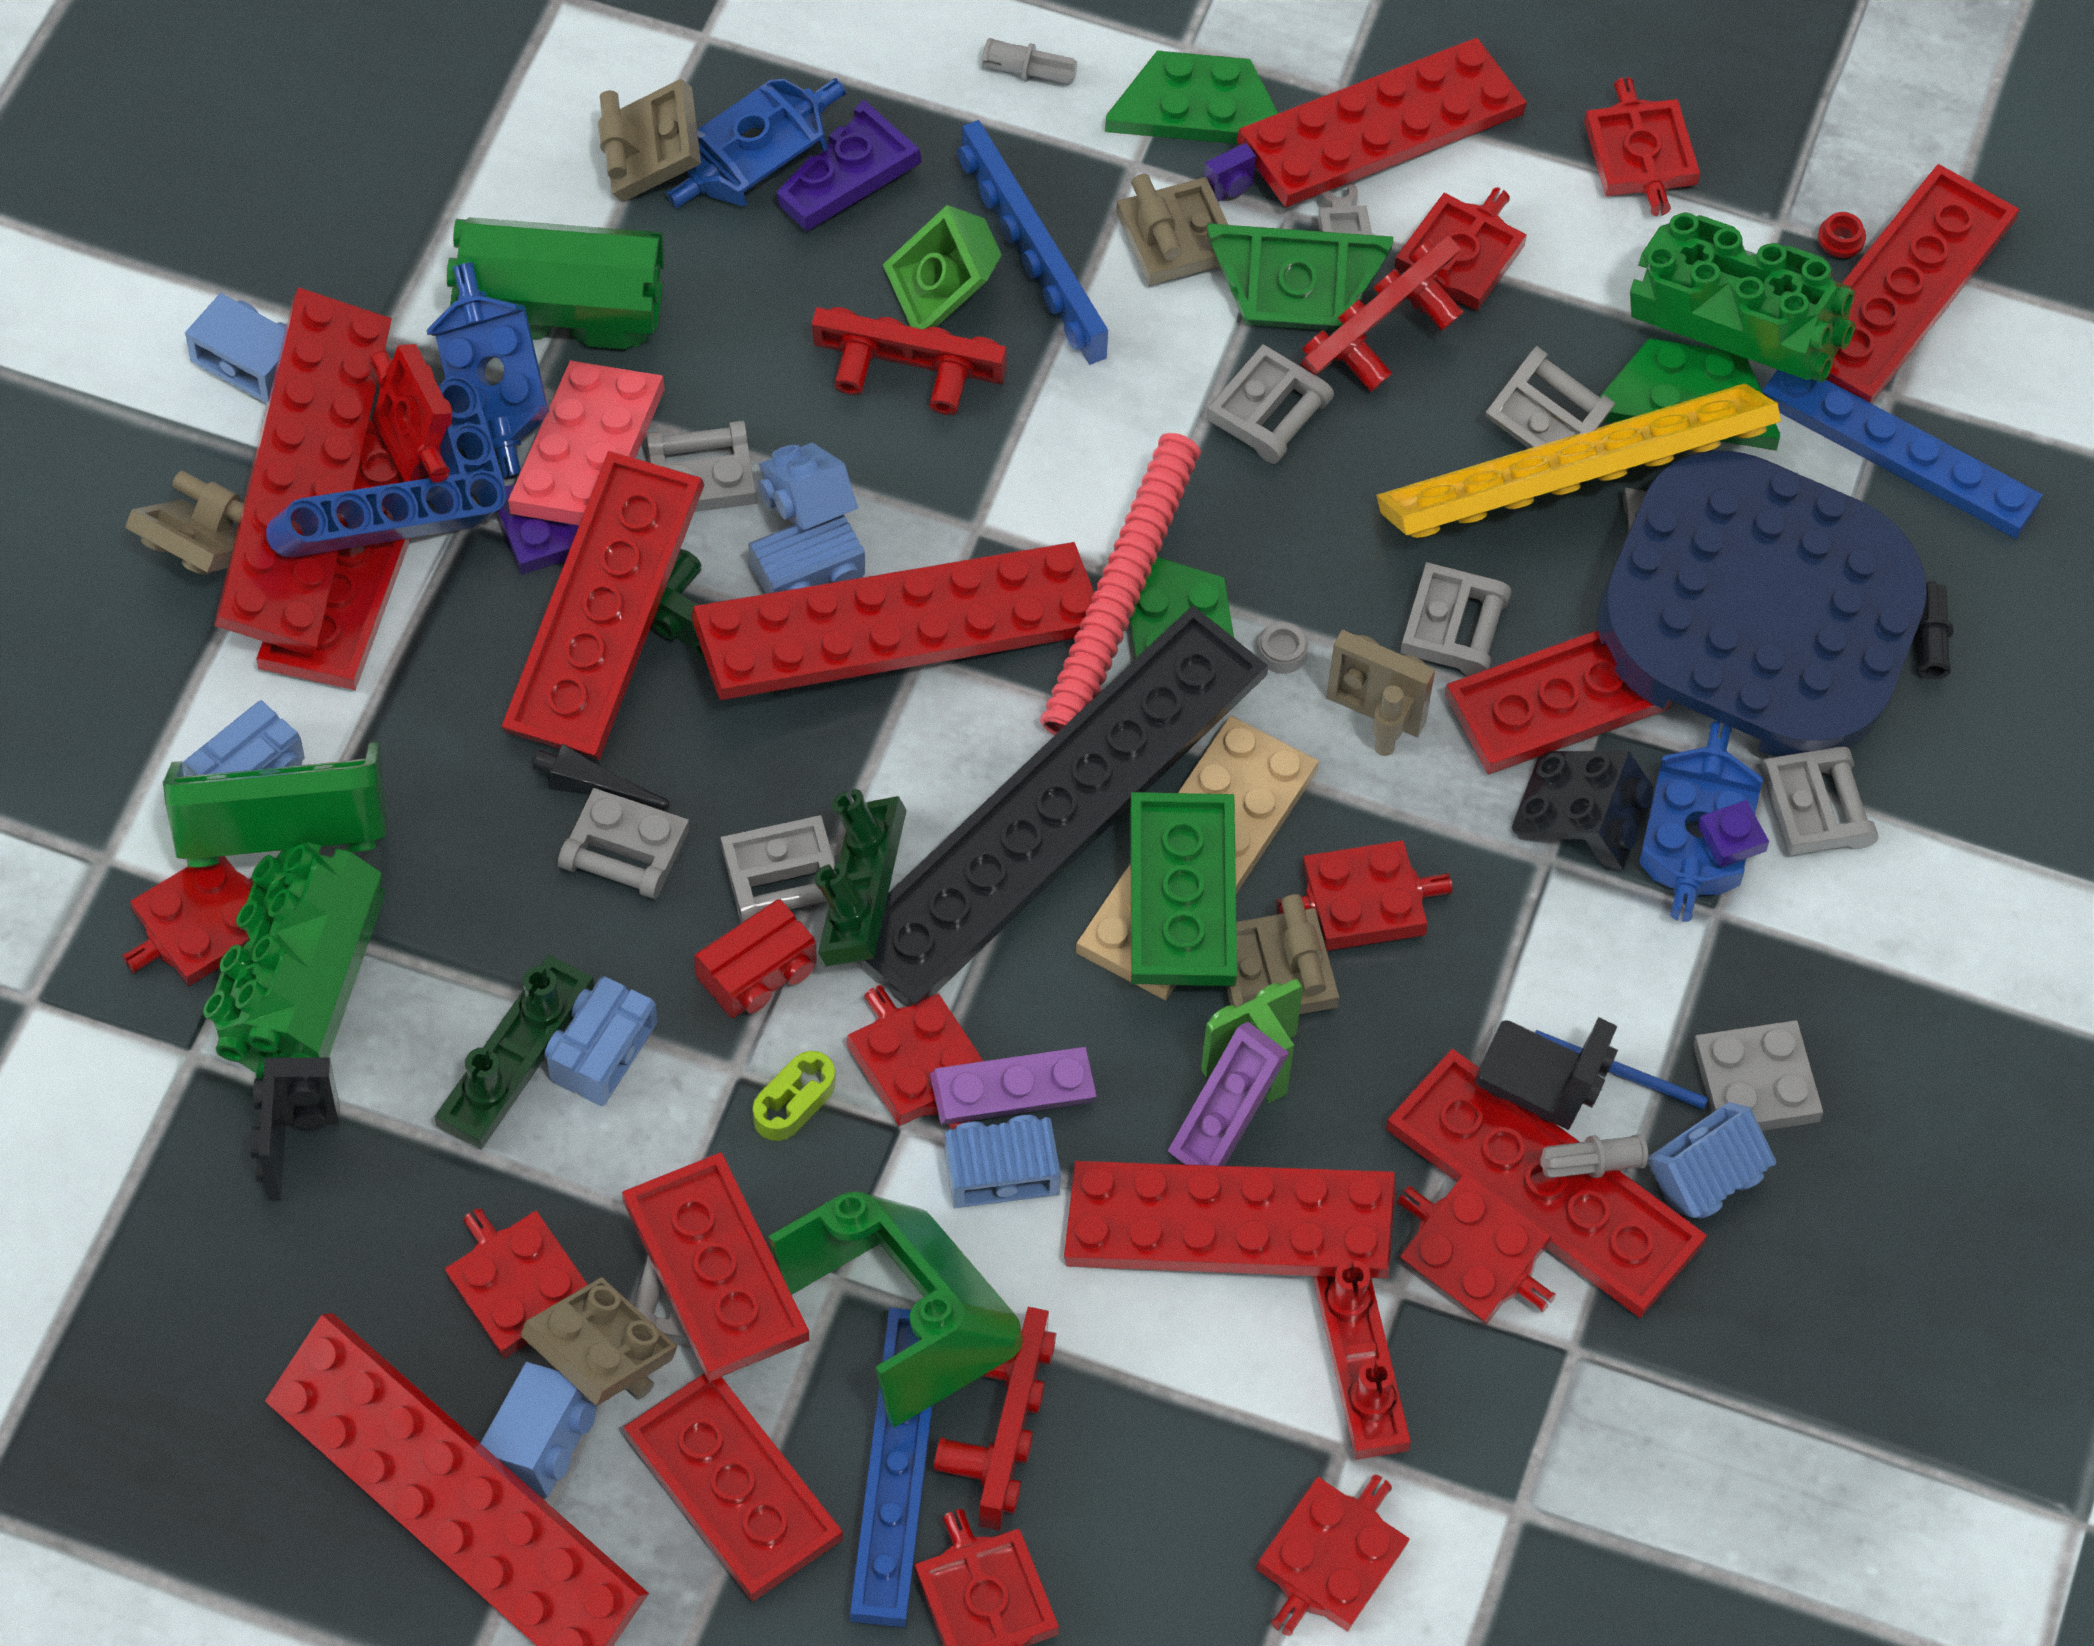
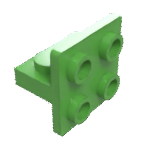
(1274, 1013)

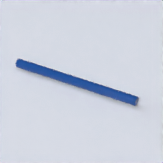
(1642, 1078)

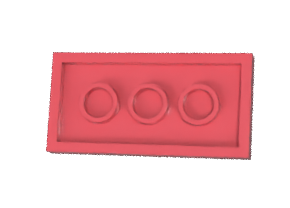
(589, 415)

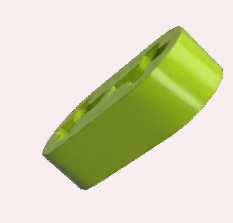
(786, 1088)

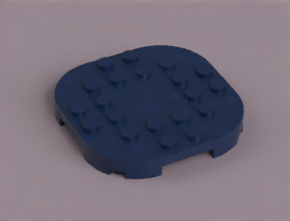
(1763, 602)

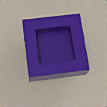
(1231, 172)
(1733, 833)

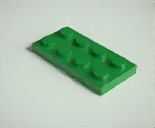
(1183, 889)

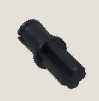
(1934, 634)

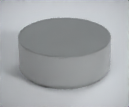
(1283, 647)

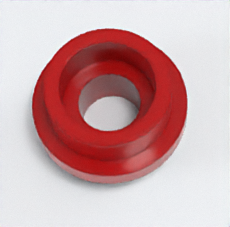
(1846, 226)

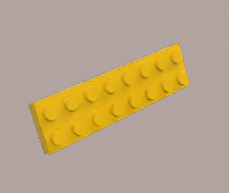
(1578, 458)

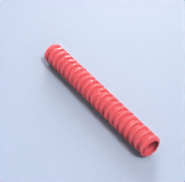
(1122, 580)

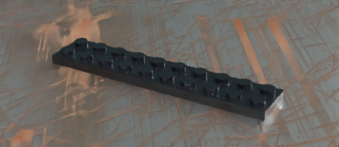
(1059, 804)

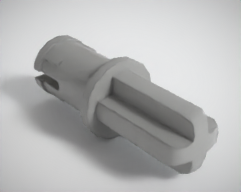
(1028, 61)
(1594, 1156)

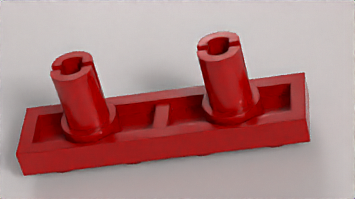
(1415, 283)
(925, 348)
(1362, 1362)
(1013, 1442)

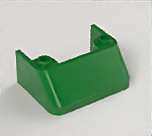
(276, 808)
(959, 1320)

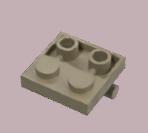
(648, 138)
(1170, 227)
(194, 533)
(1381, 686)
(1284, 950)
(600, 1342)

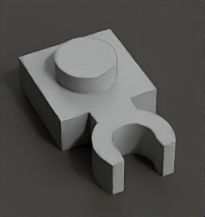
(1343, 214)

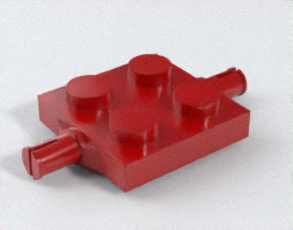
(1641, 147)
(1484, 240)
(411, 413)
(1368, 894)
(191, 920)
(904, 1050)
(1476, 1248)
(512, 1276)
(1332, 1554)
(985, 1590)

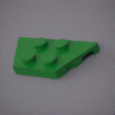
(1191, 98)
(1296, 274)
(1677, 372)
(1169, 594)

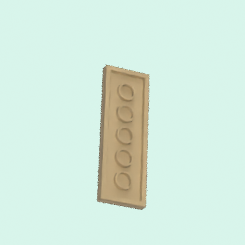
(1265, 785)

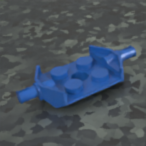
(736, 163)
(485, 329)
(1685, 789)

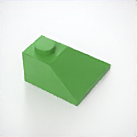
(942, 266)

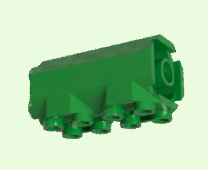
(567, 276)
(1759, 306)
(302, 957)

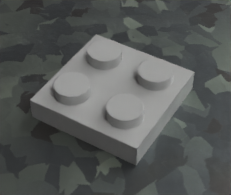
(1760, 1070)

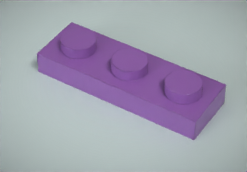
(1013, 1085)
(1229, 1098)

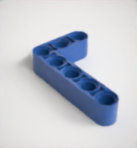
(405, 500)

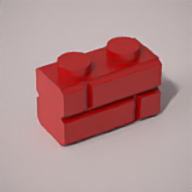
(756, 960)

